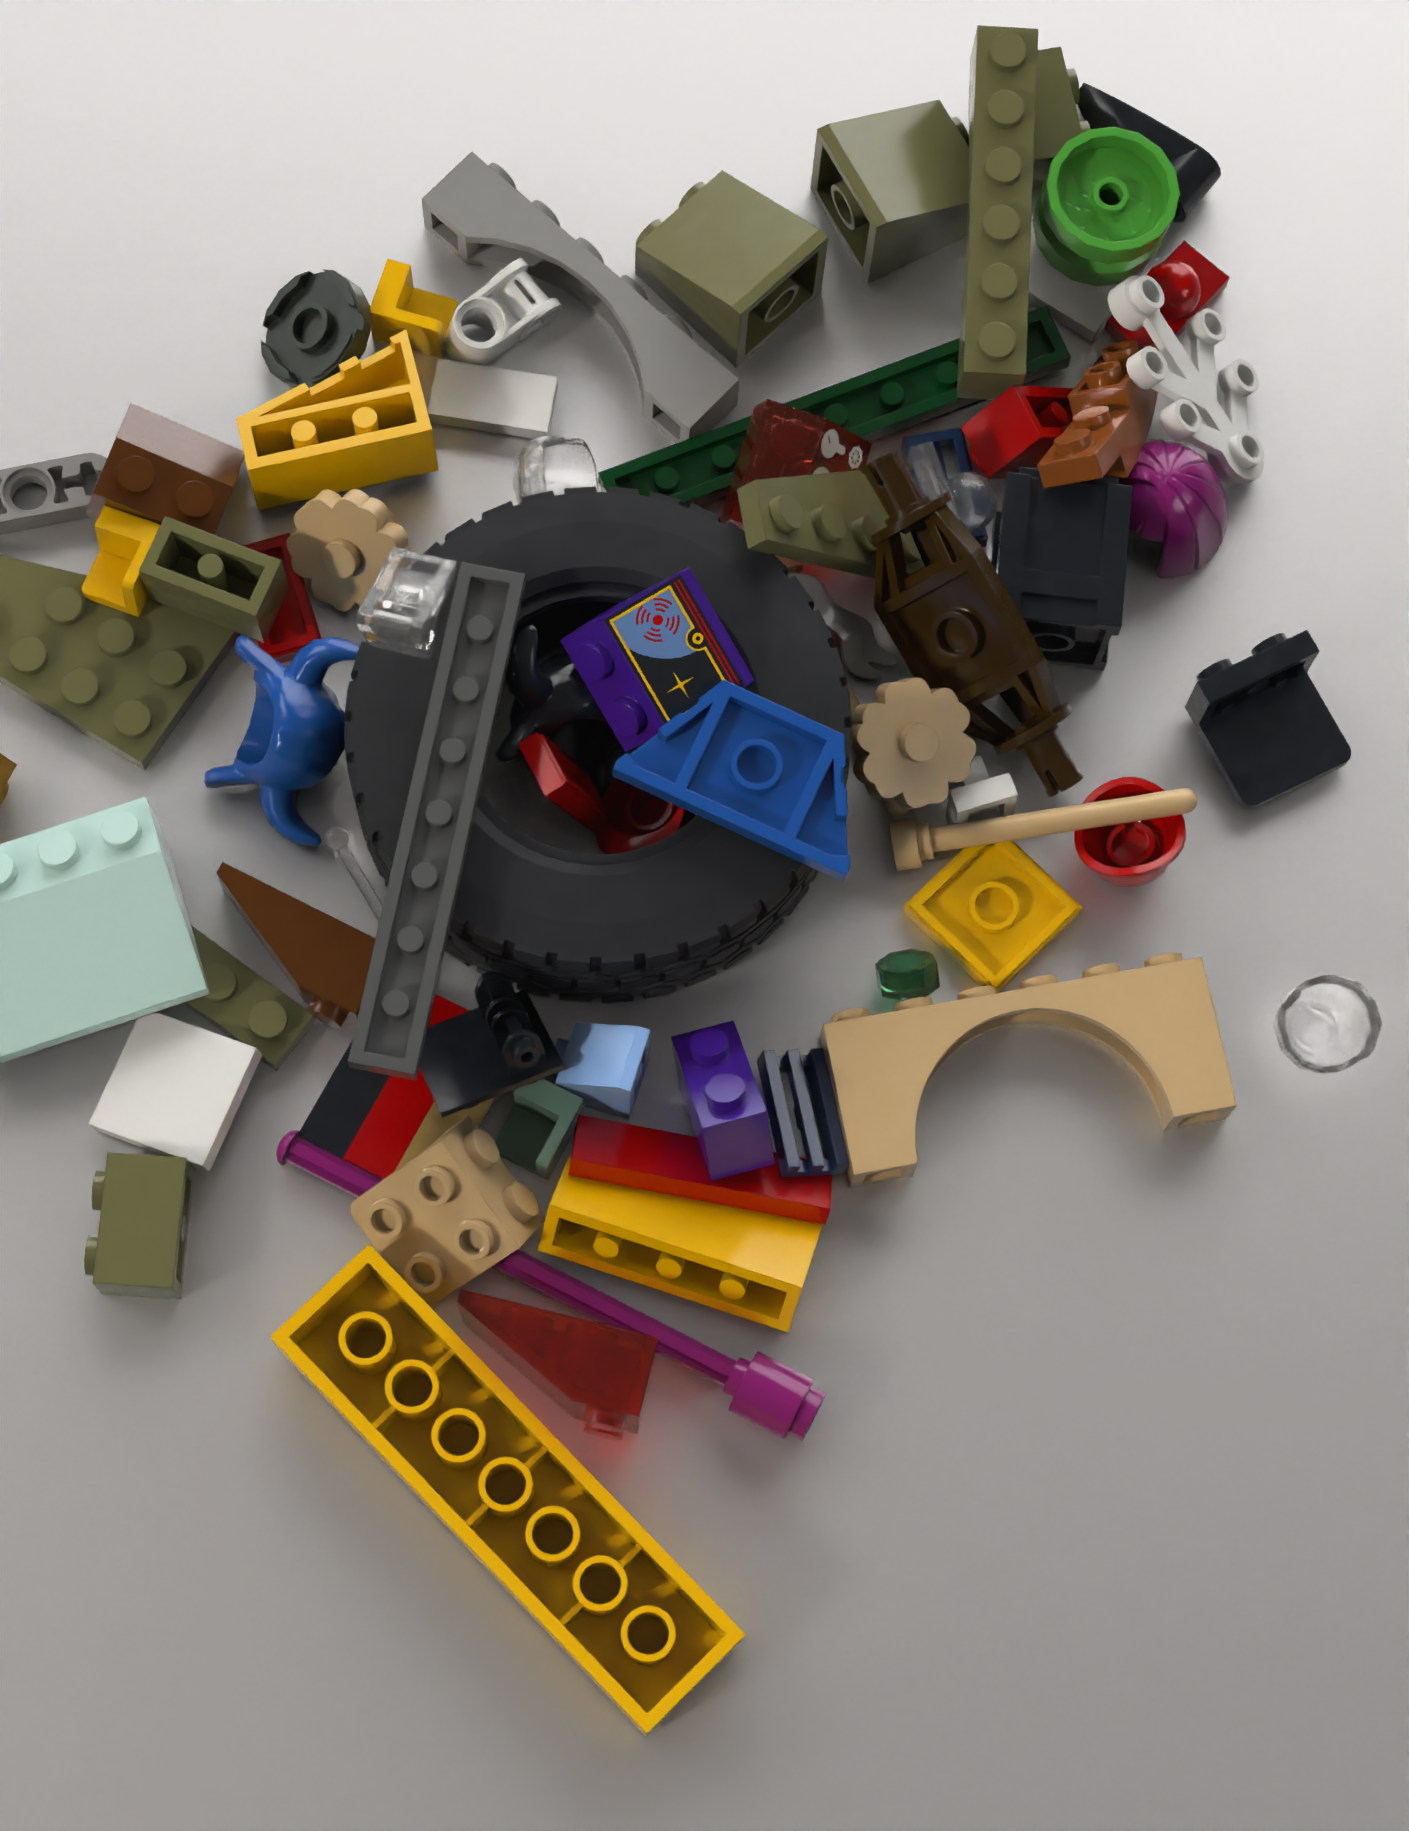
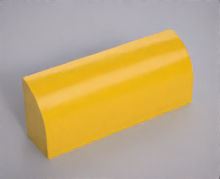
(683, 1246)

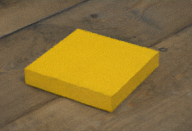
(992, 911)

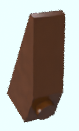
(314, 950)

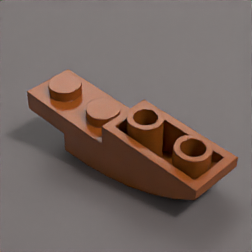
(1107, 423)

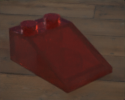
(580, 1364)

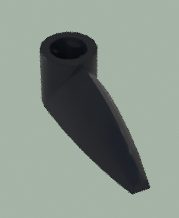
(1193, 165)

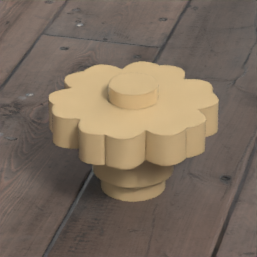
(343, 545)
(912, 743)

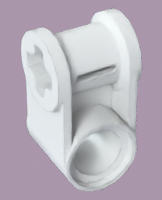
(506, 308)

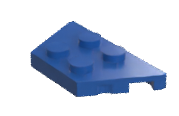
(753, 774)

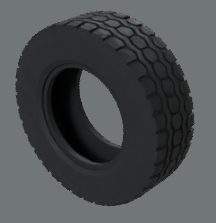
(635, 915)

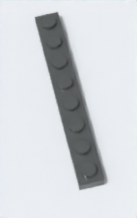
(437, 822)

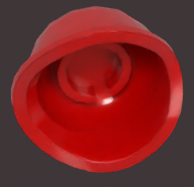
(1130, 851)

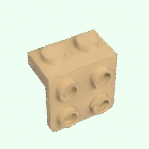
(448, 1213)

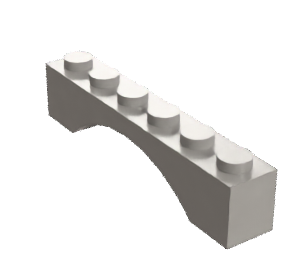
(493, 224)

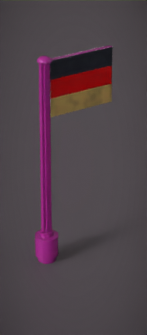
(379, 1122)

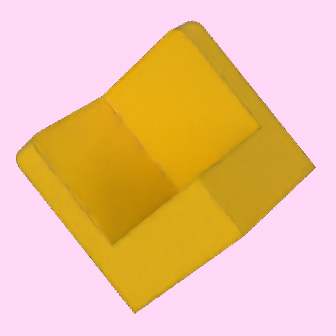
(403, 307)
(115, 572)

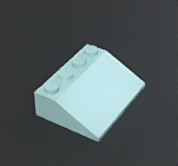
(91, 929)

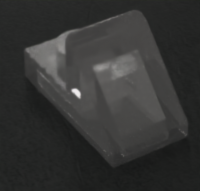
(405, 603)

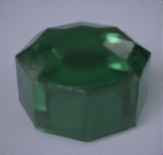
(907, 974)

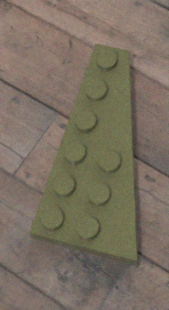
(100, 667)

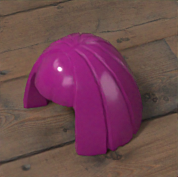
(1178, 504)

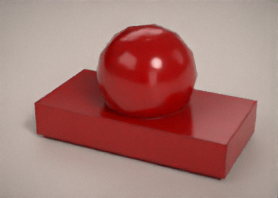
(1188, 287)

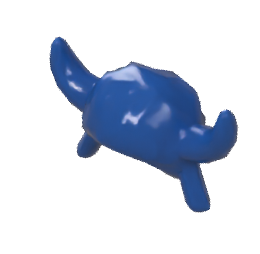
(291, 732)

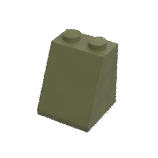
(894, 184)
(732, 264)

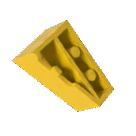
(342, 432)

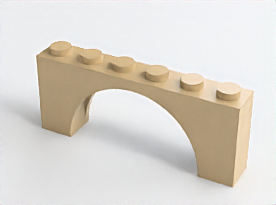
(1148, 1016)

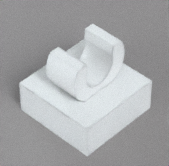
(981, 796)

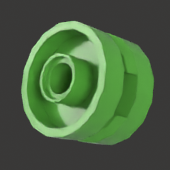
(1105, 206)

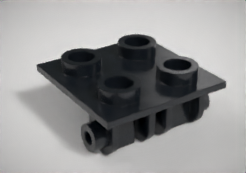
(487, 1048)

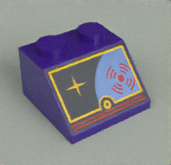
(654, 657)

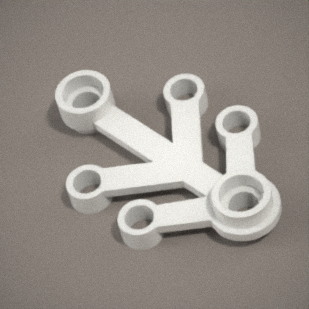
(1226, 438)

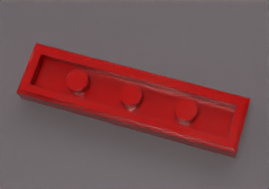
(676, 1167)

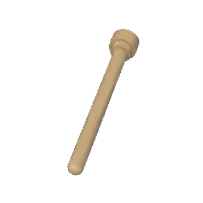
(918, 841)

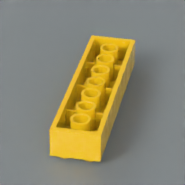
(508, 1489)

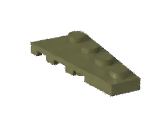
(819, 521)

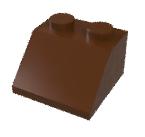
(166, 471)

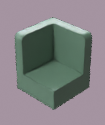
(539, 1126)

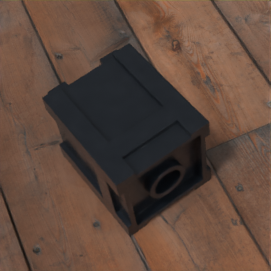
(1065, 562)

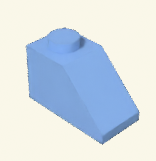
(604, 1065)

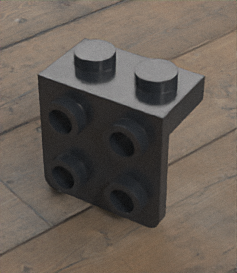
(1267, 720)

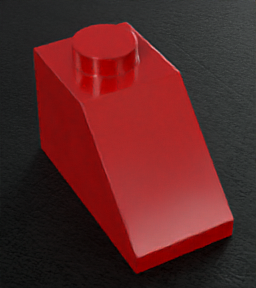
(1017, 428)

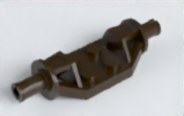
(962, 625)

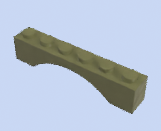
(999, 211)

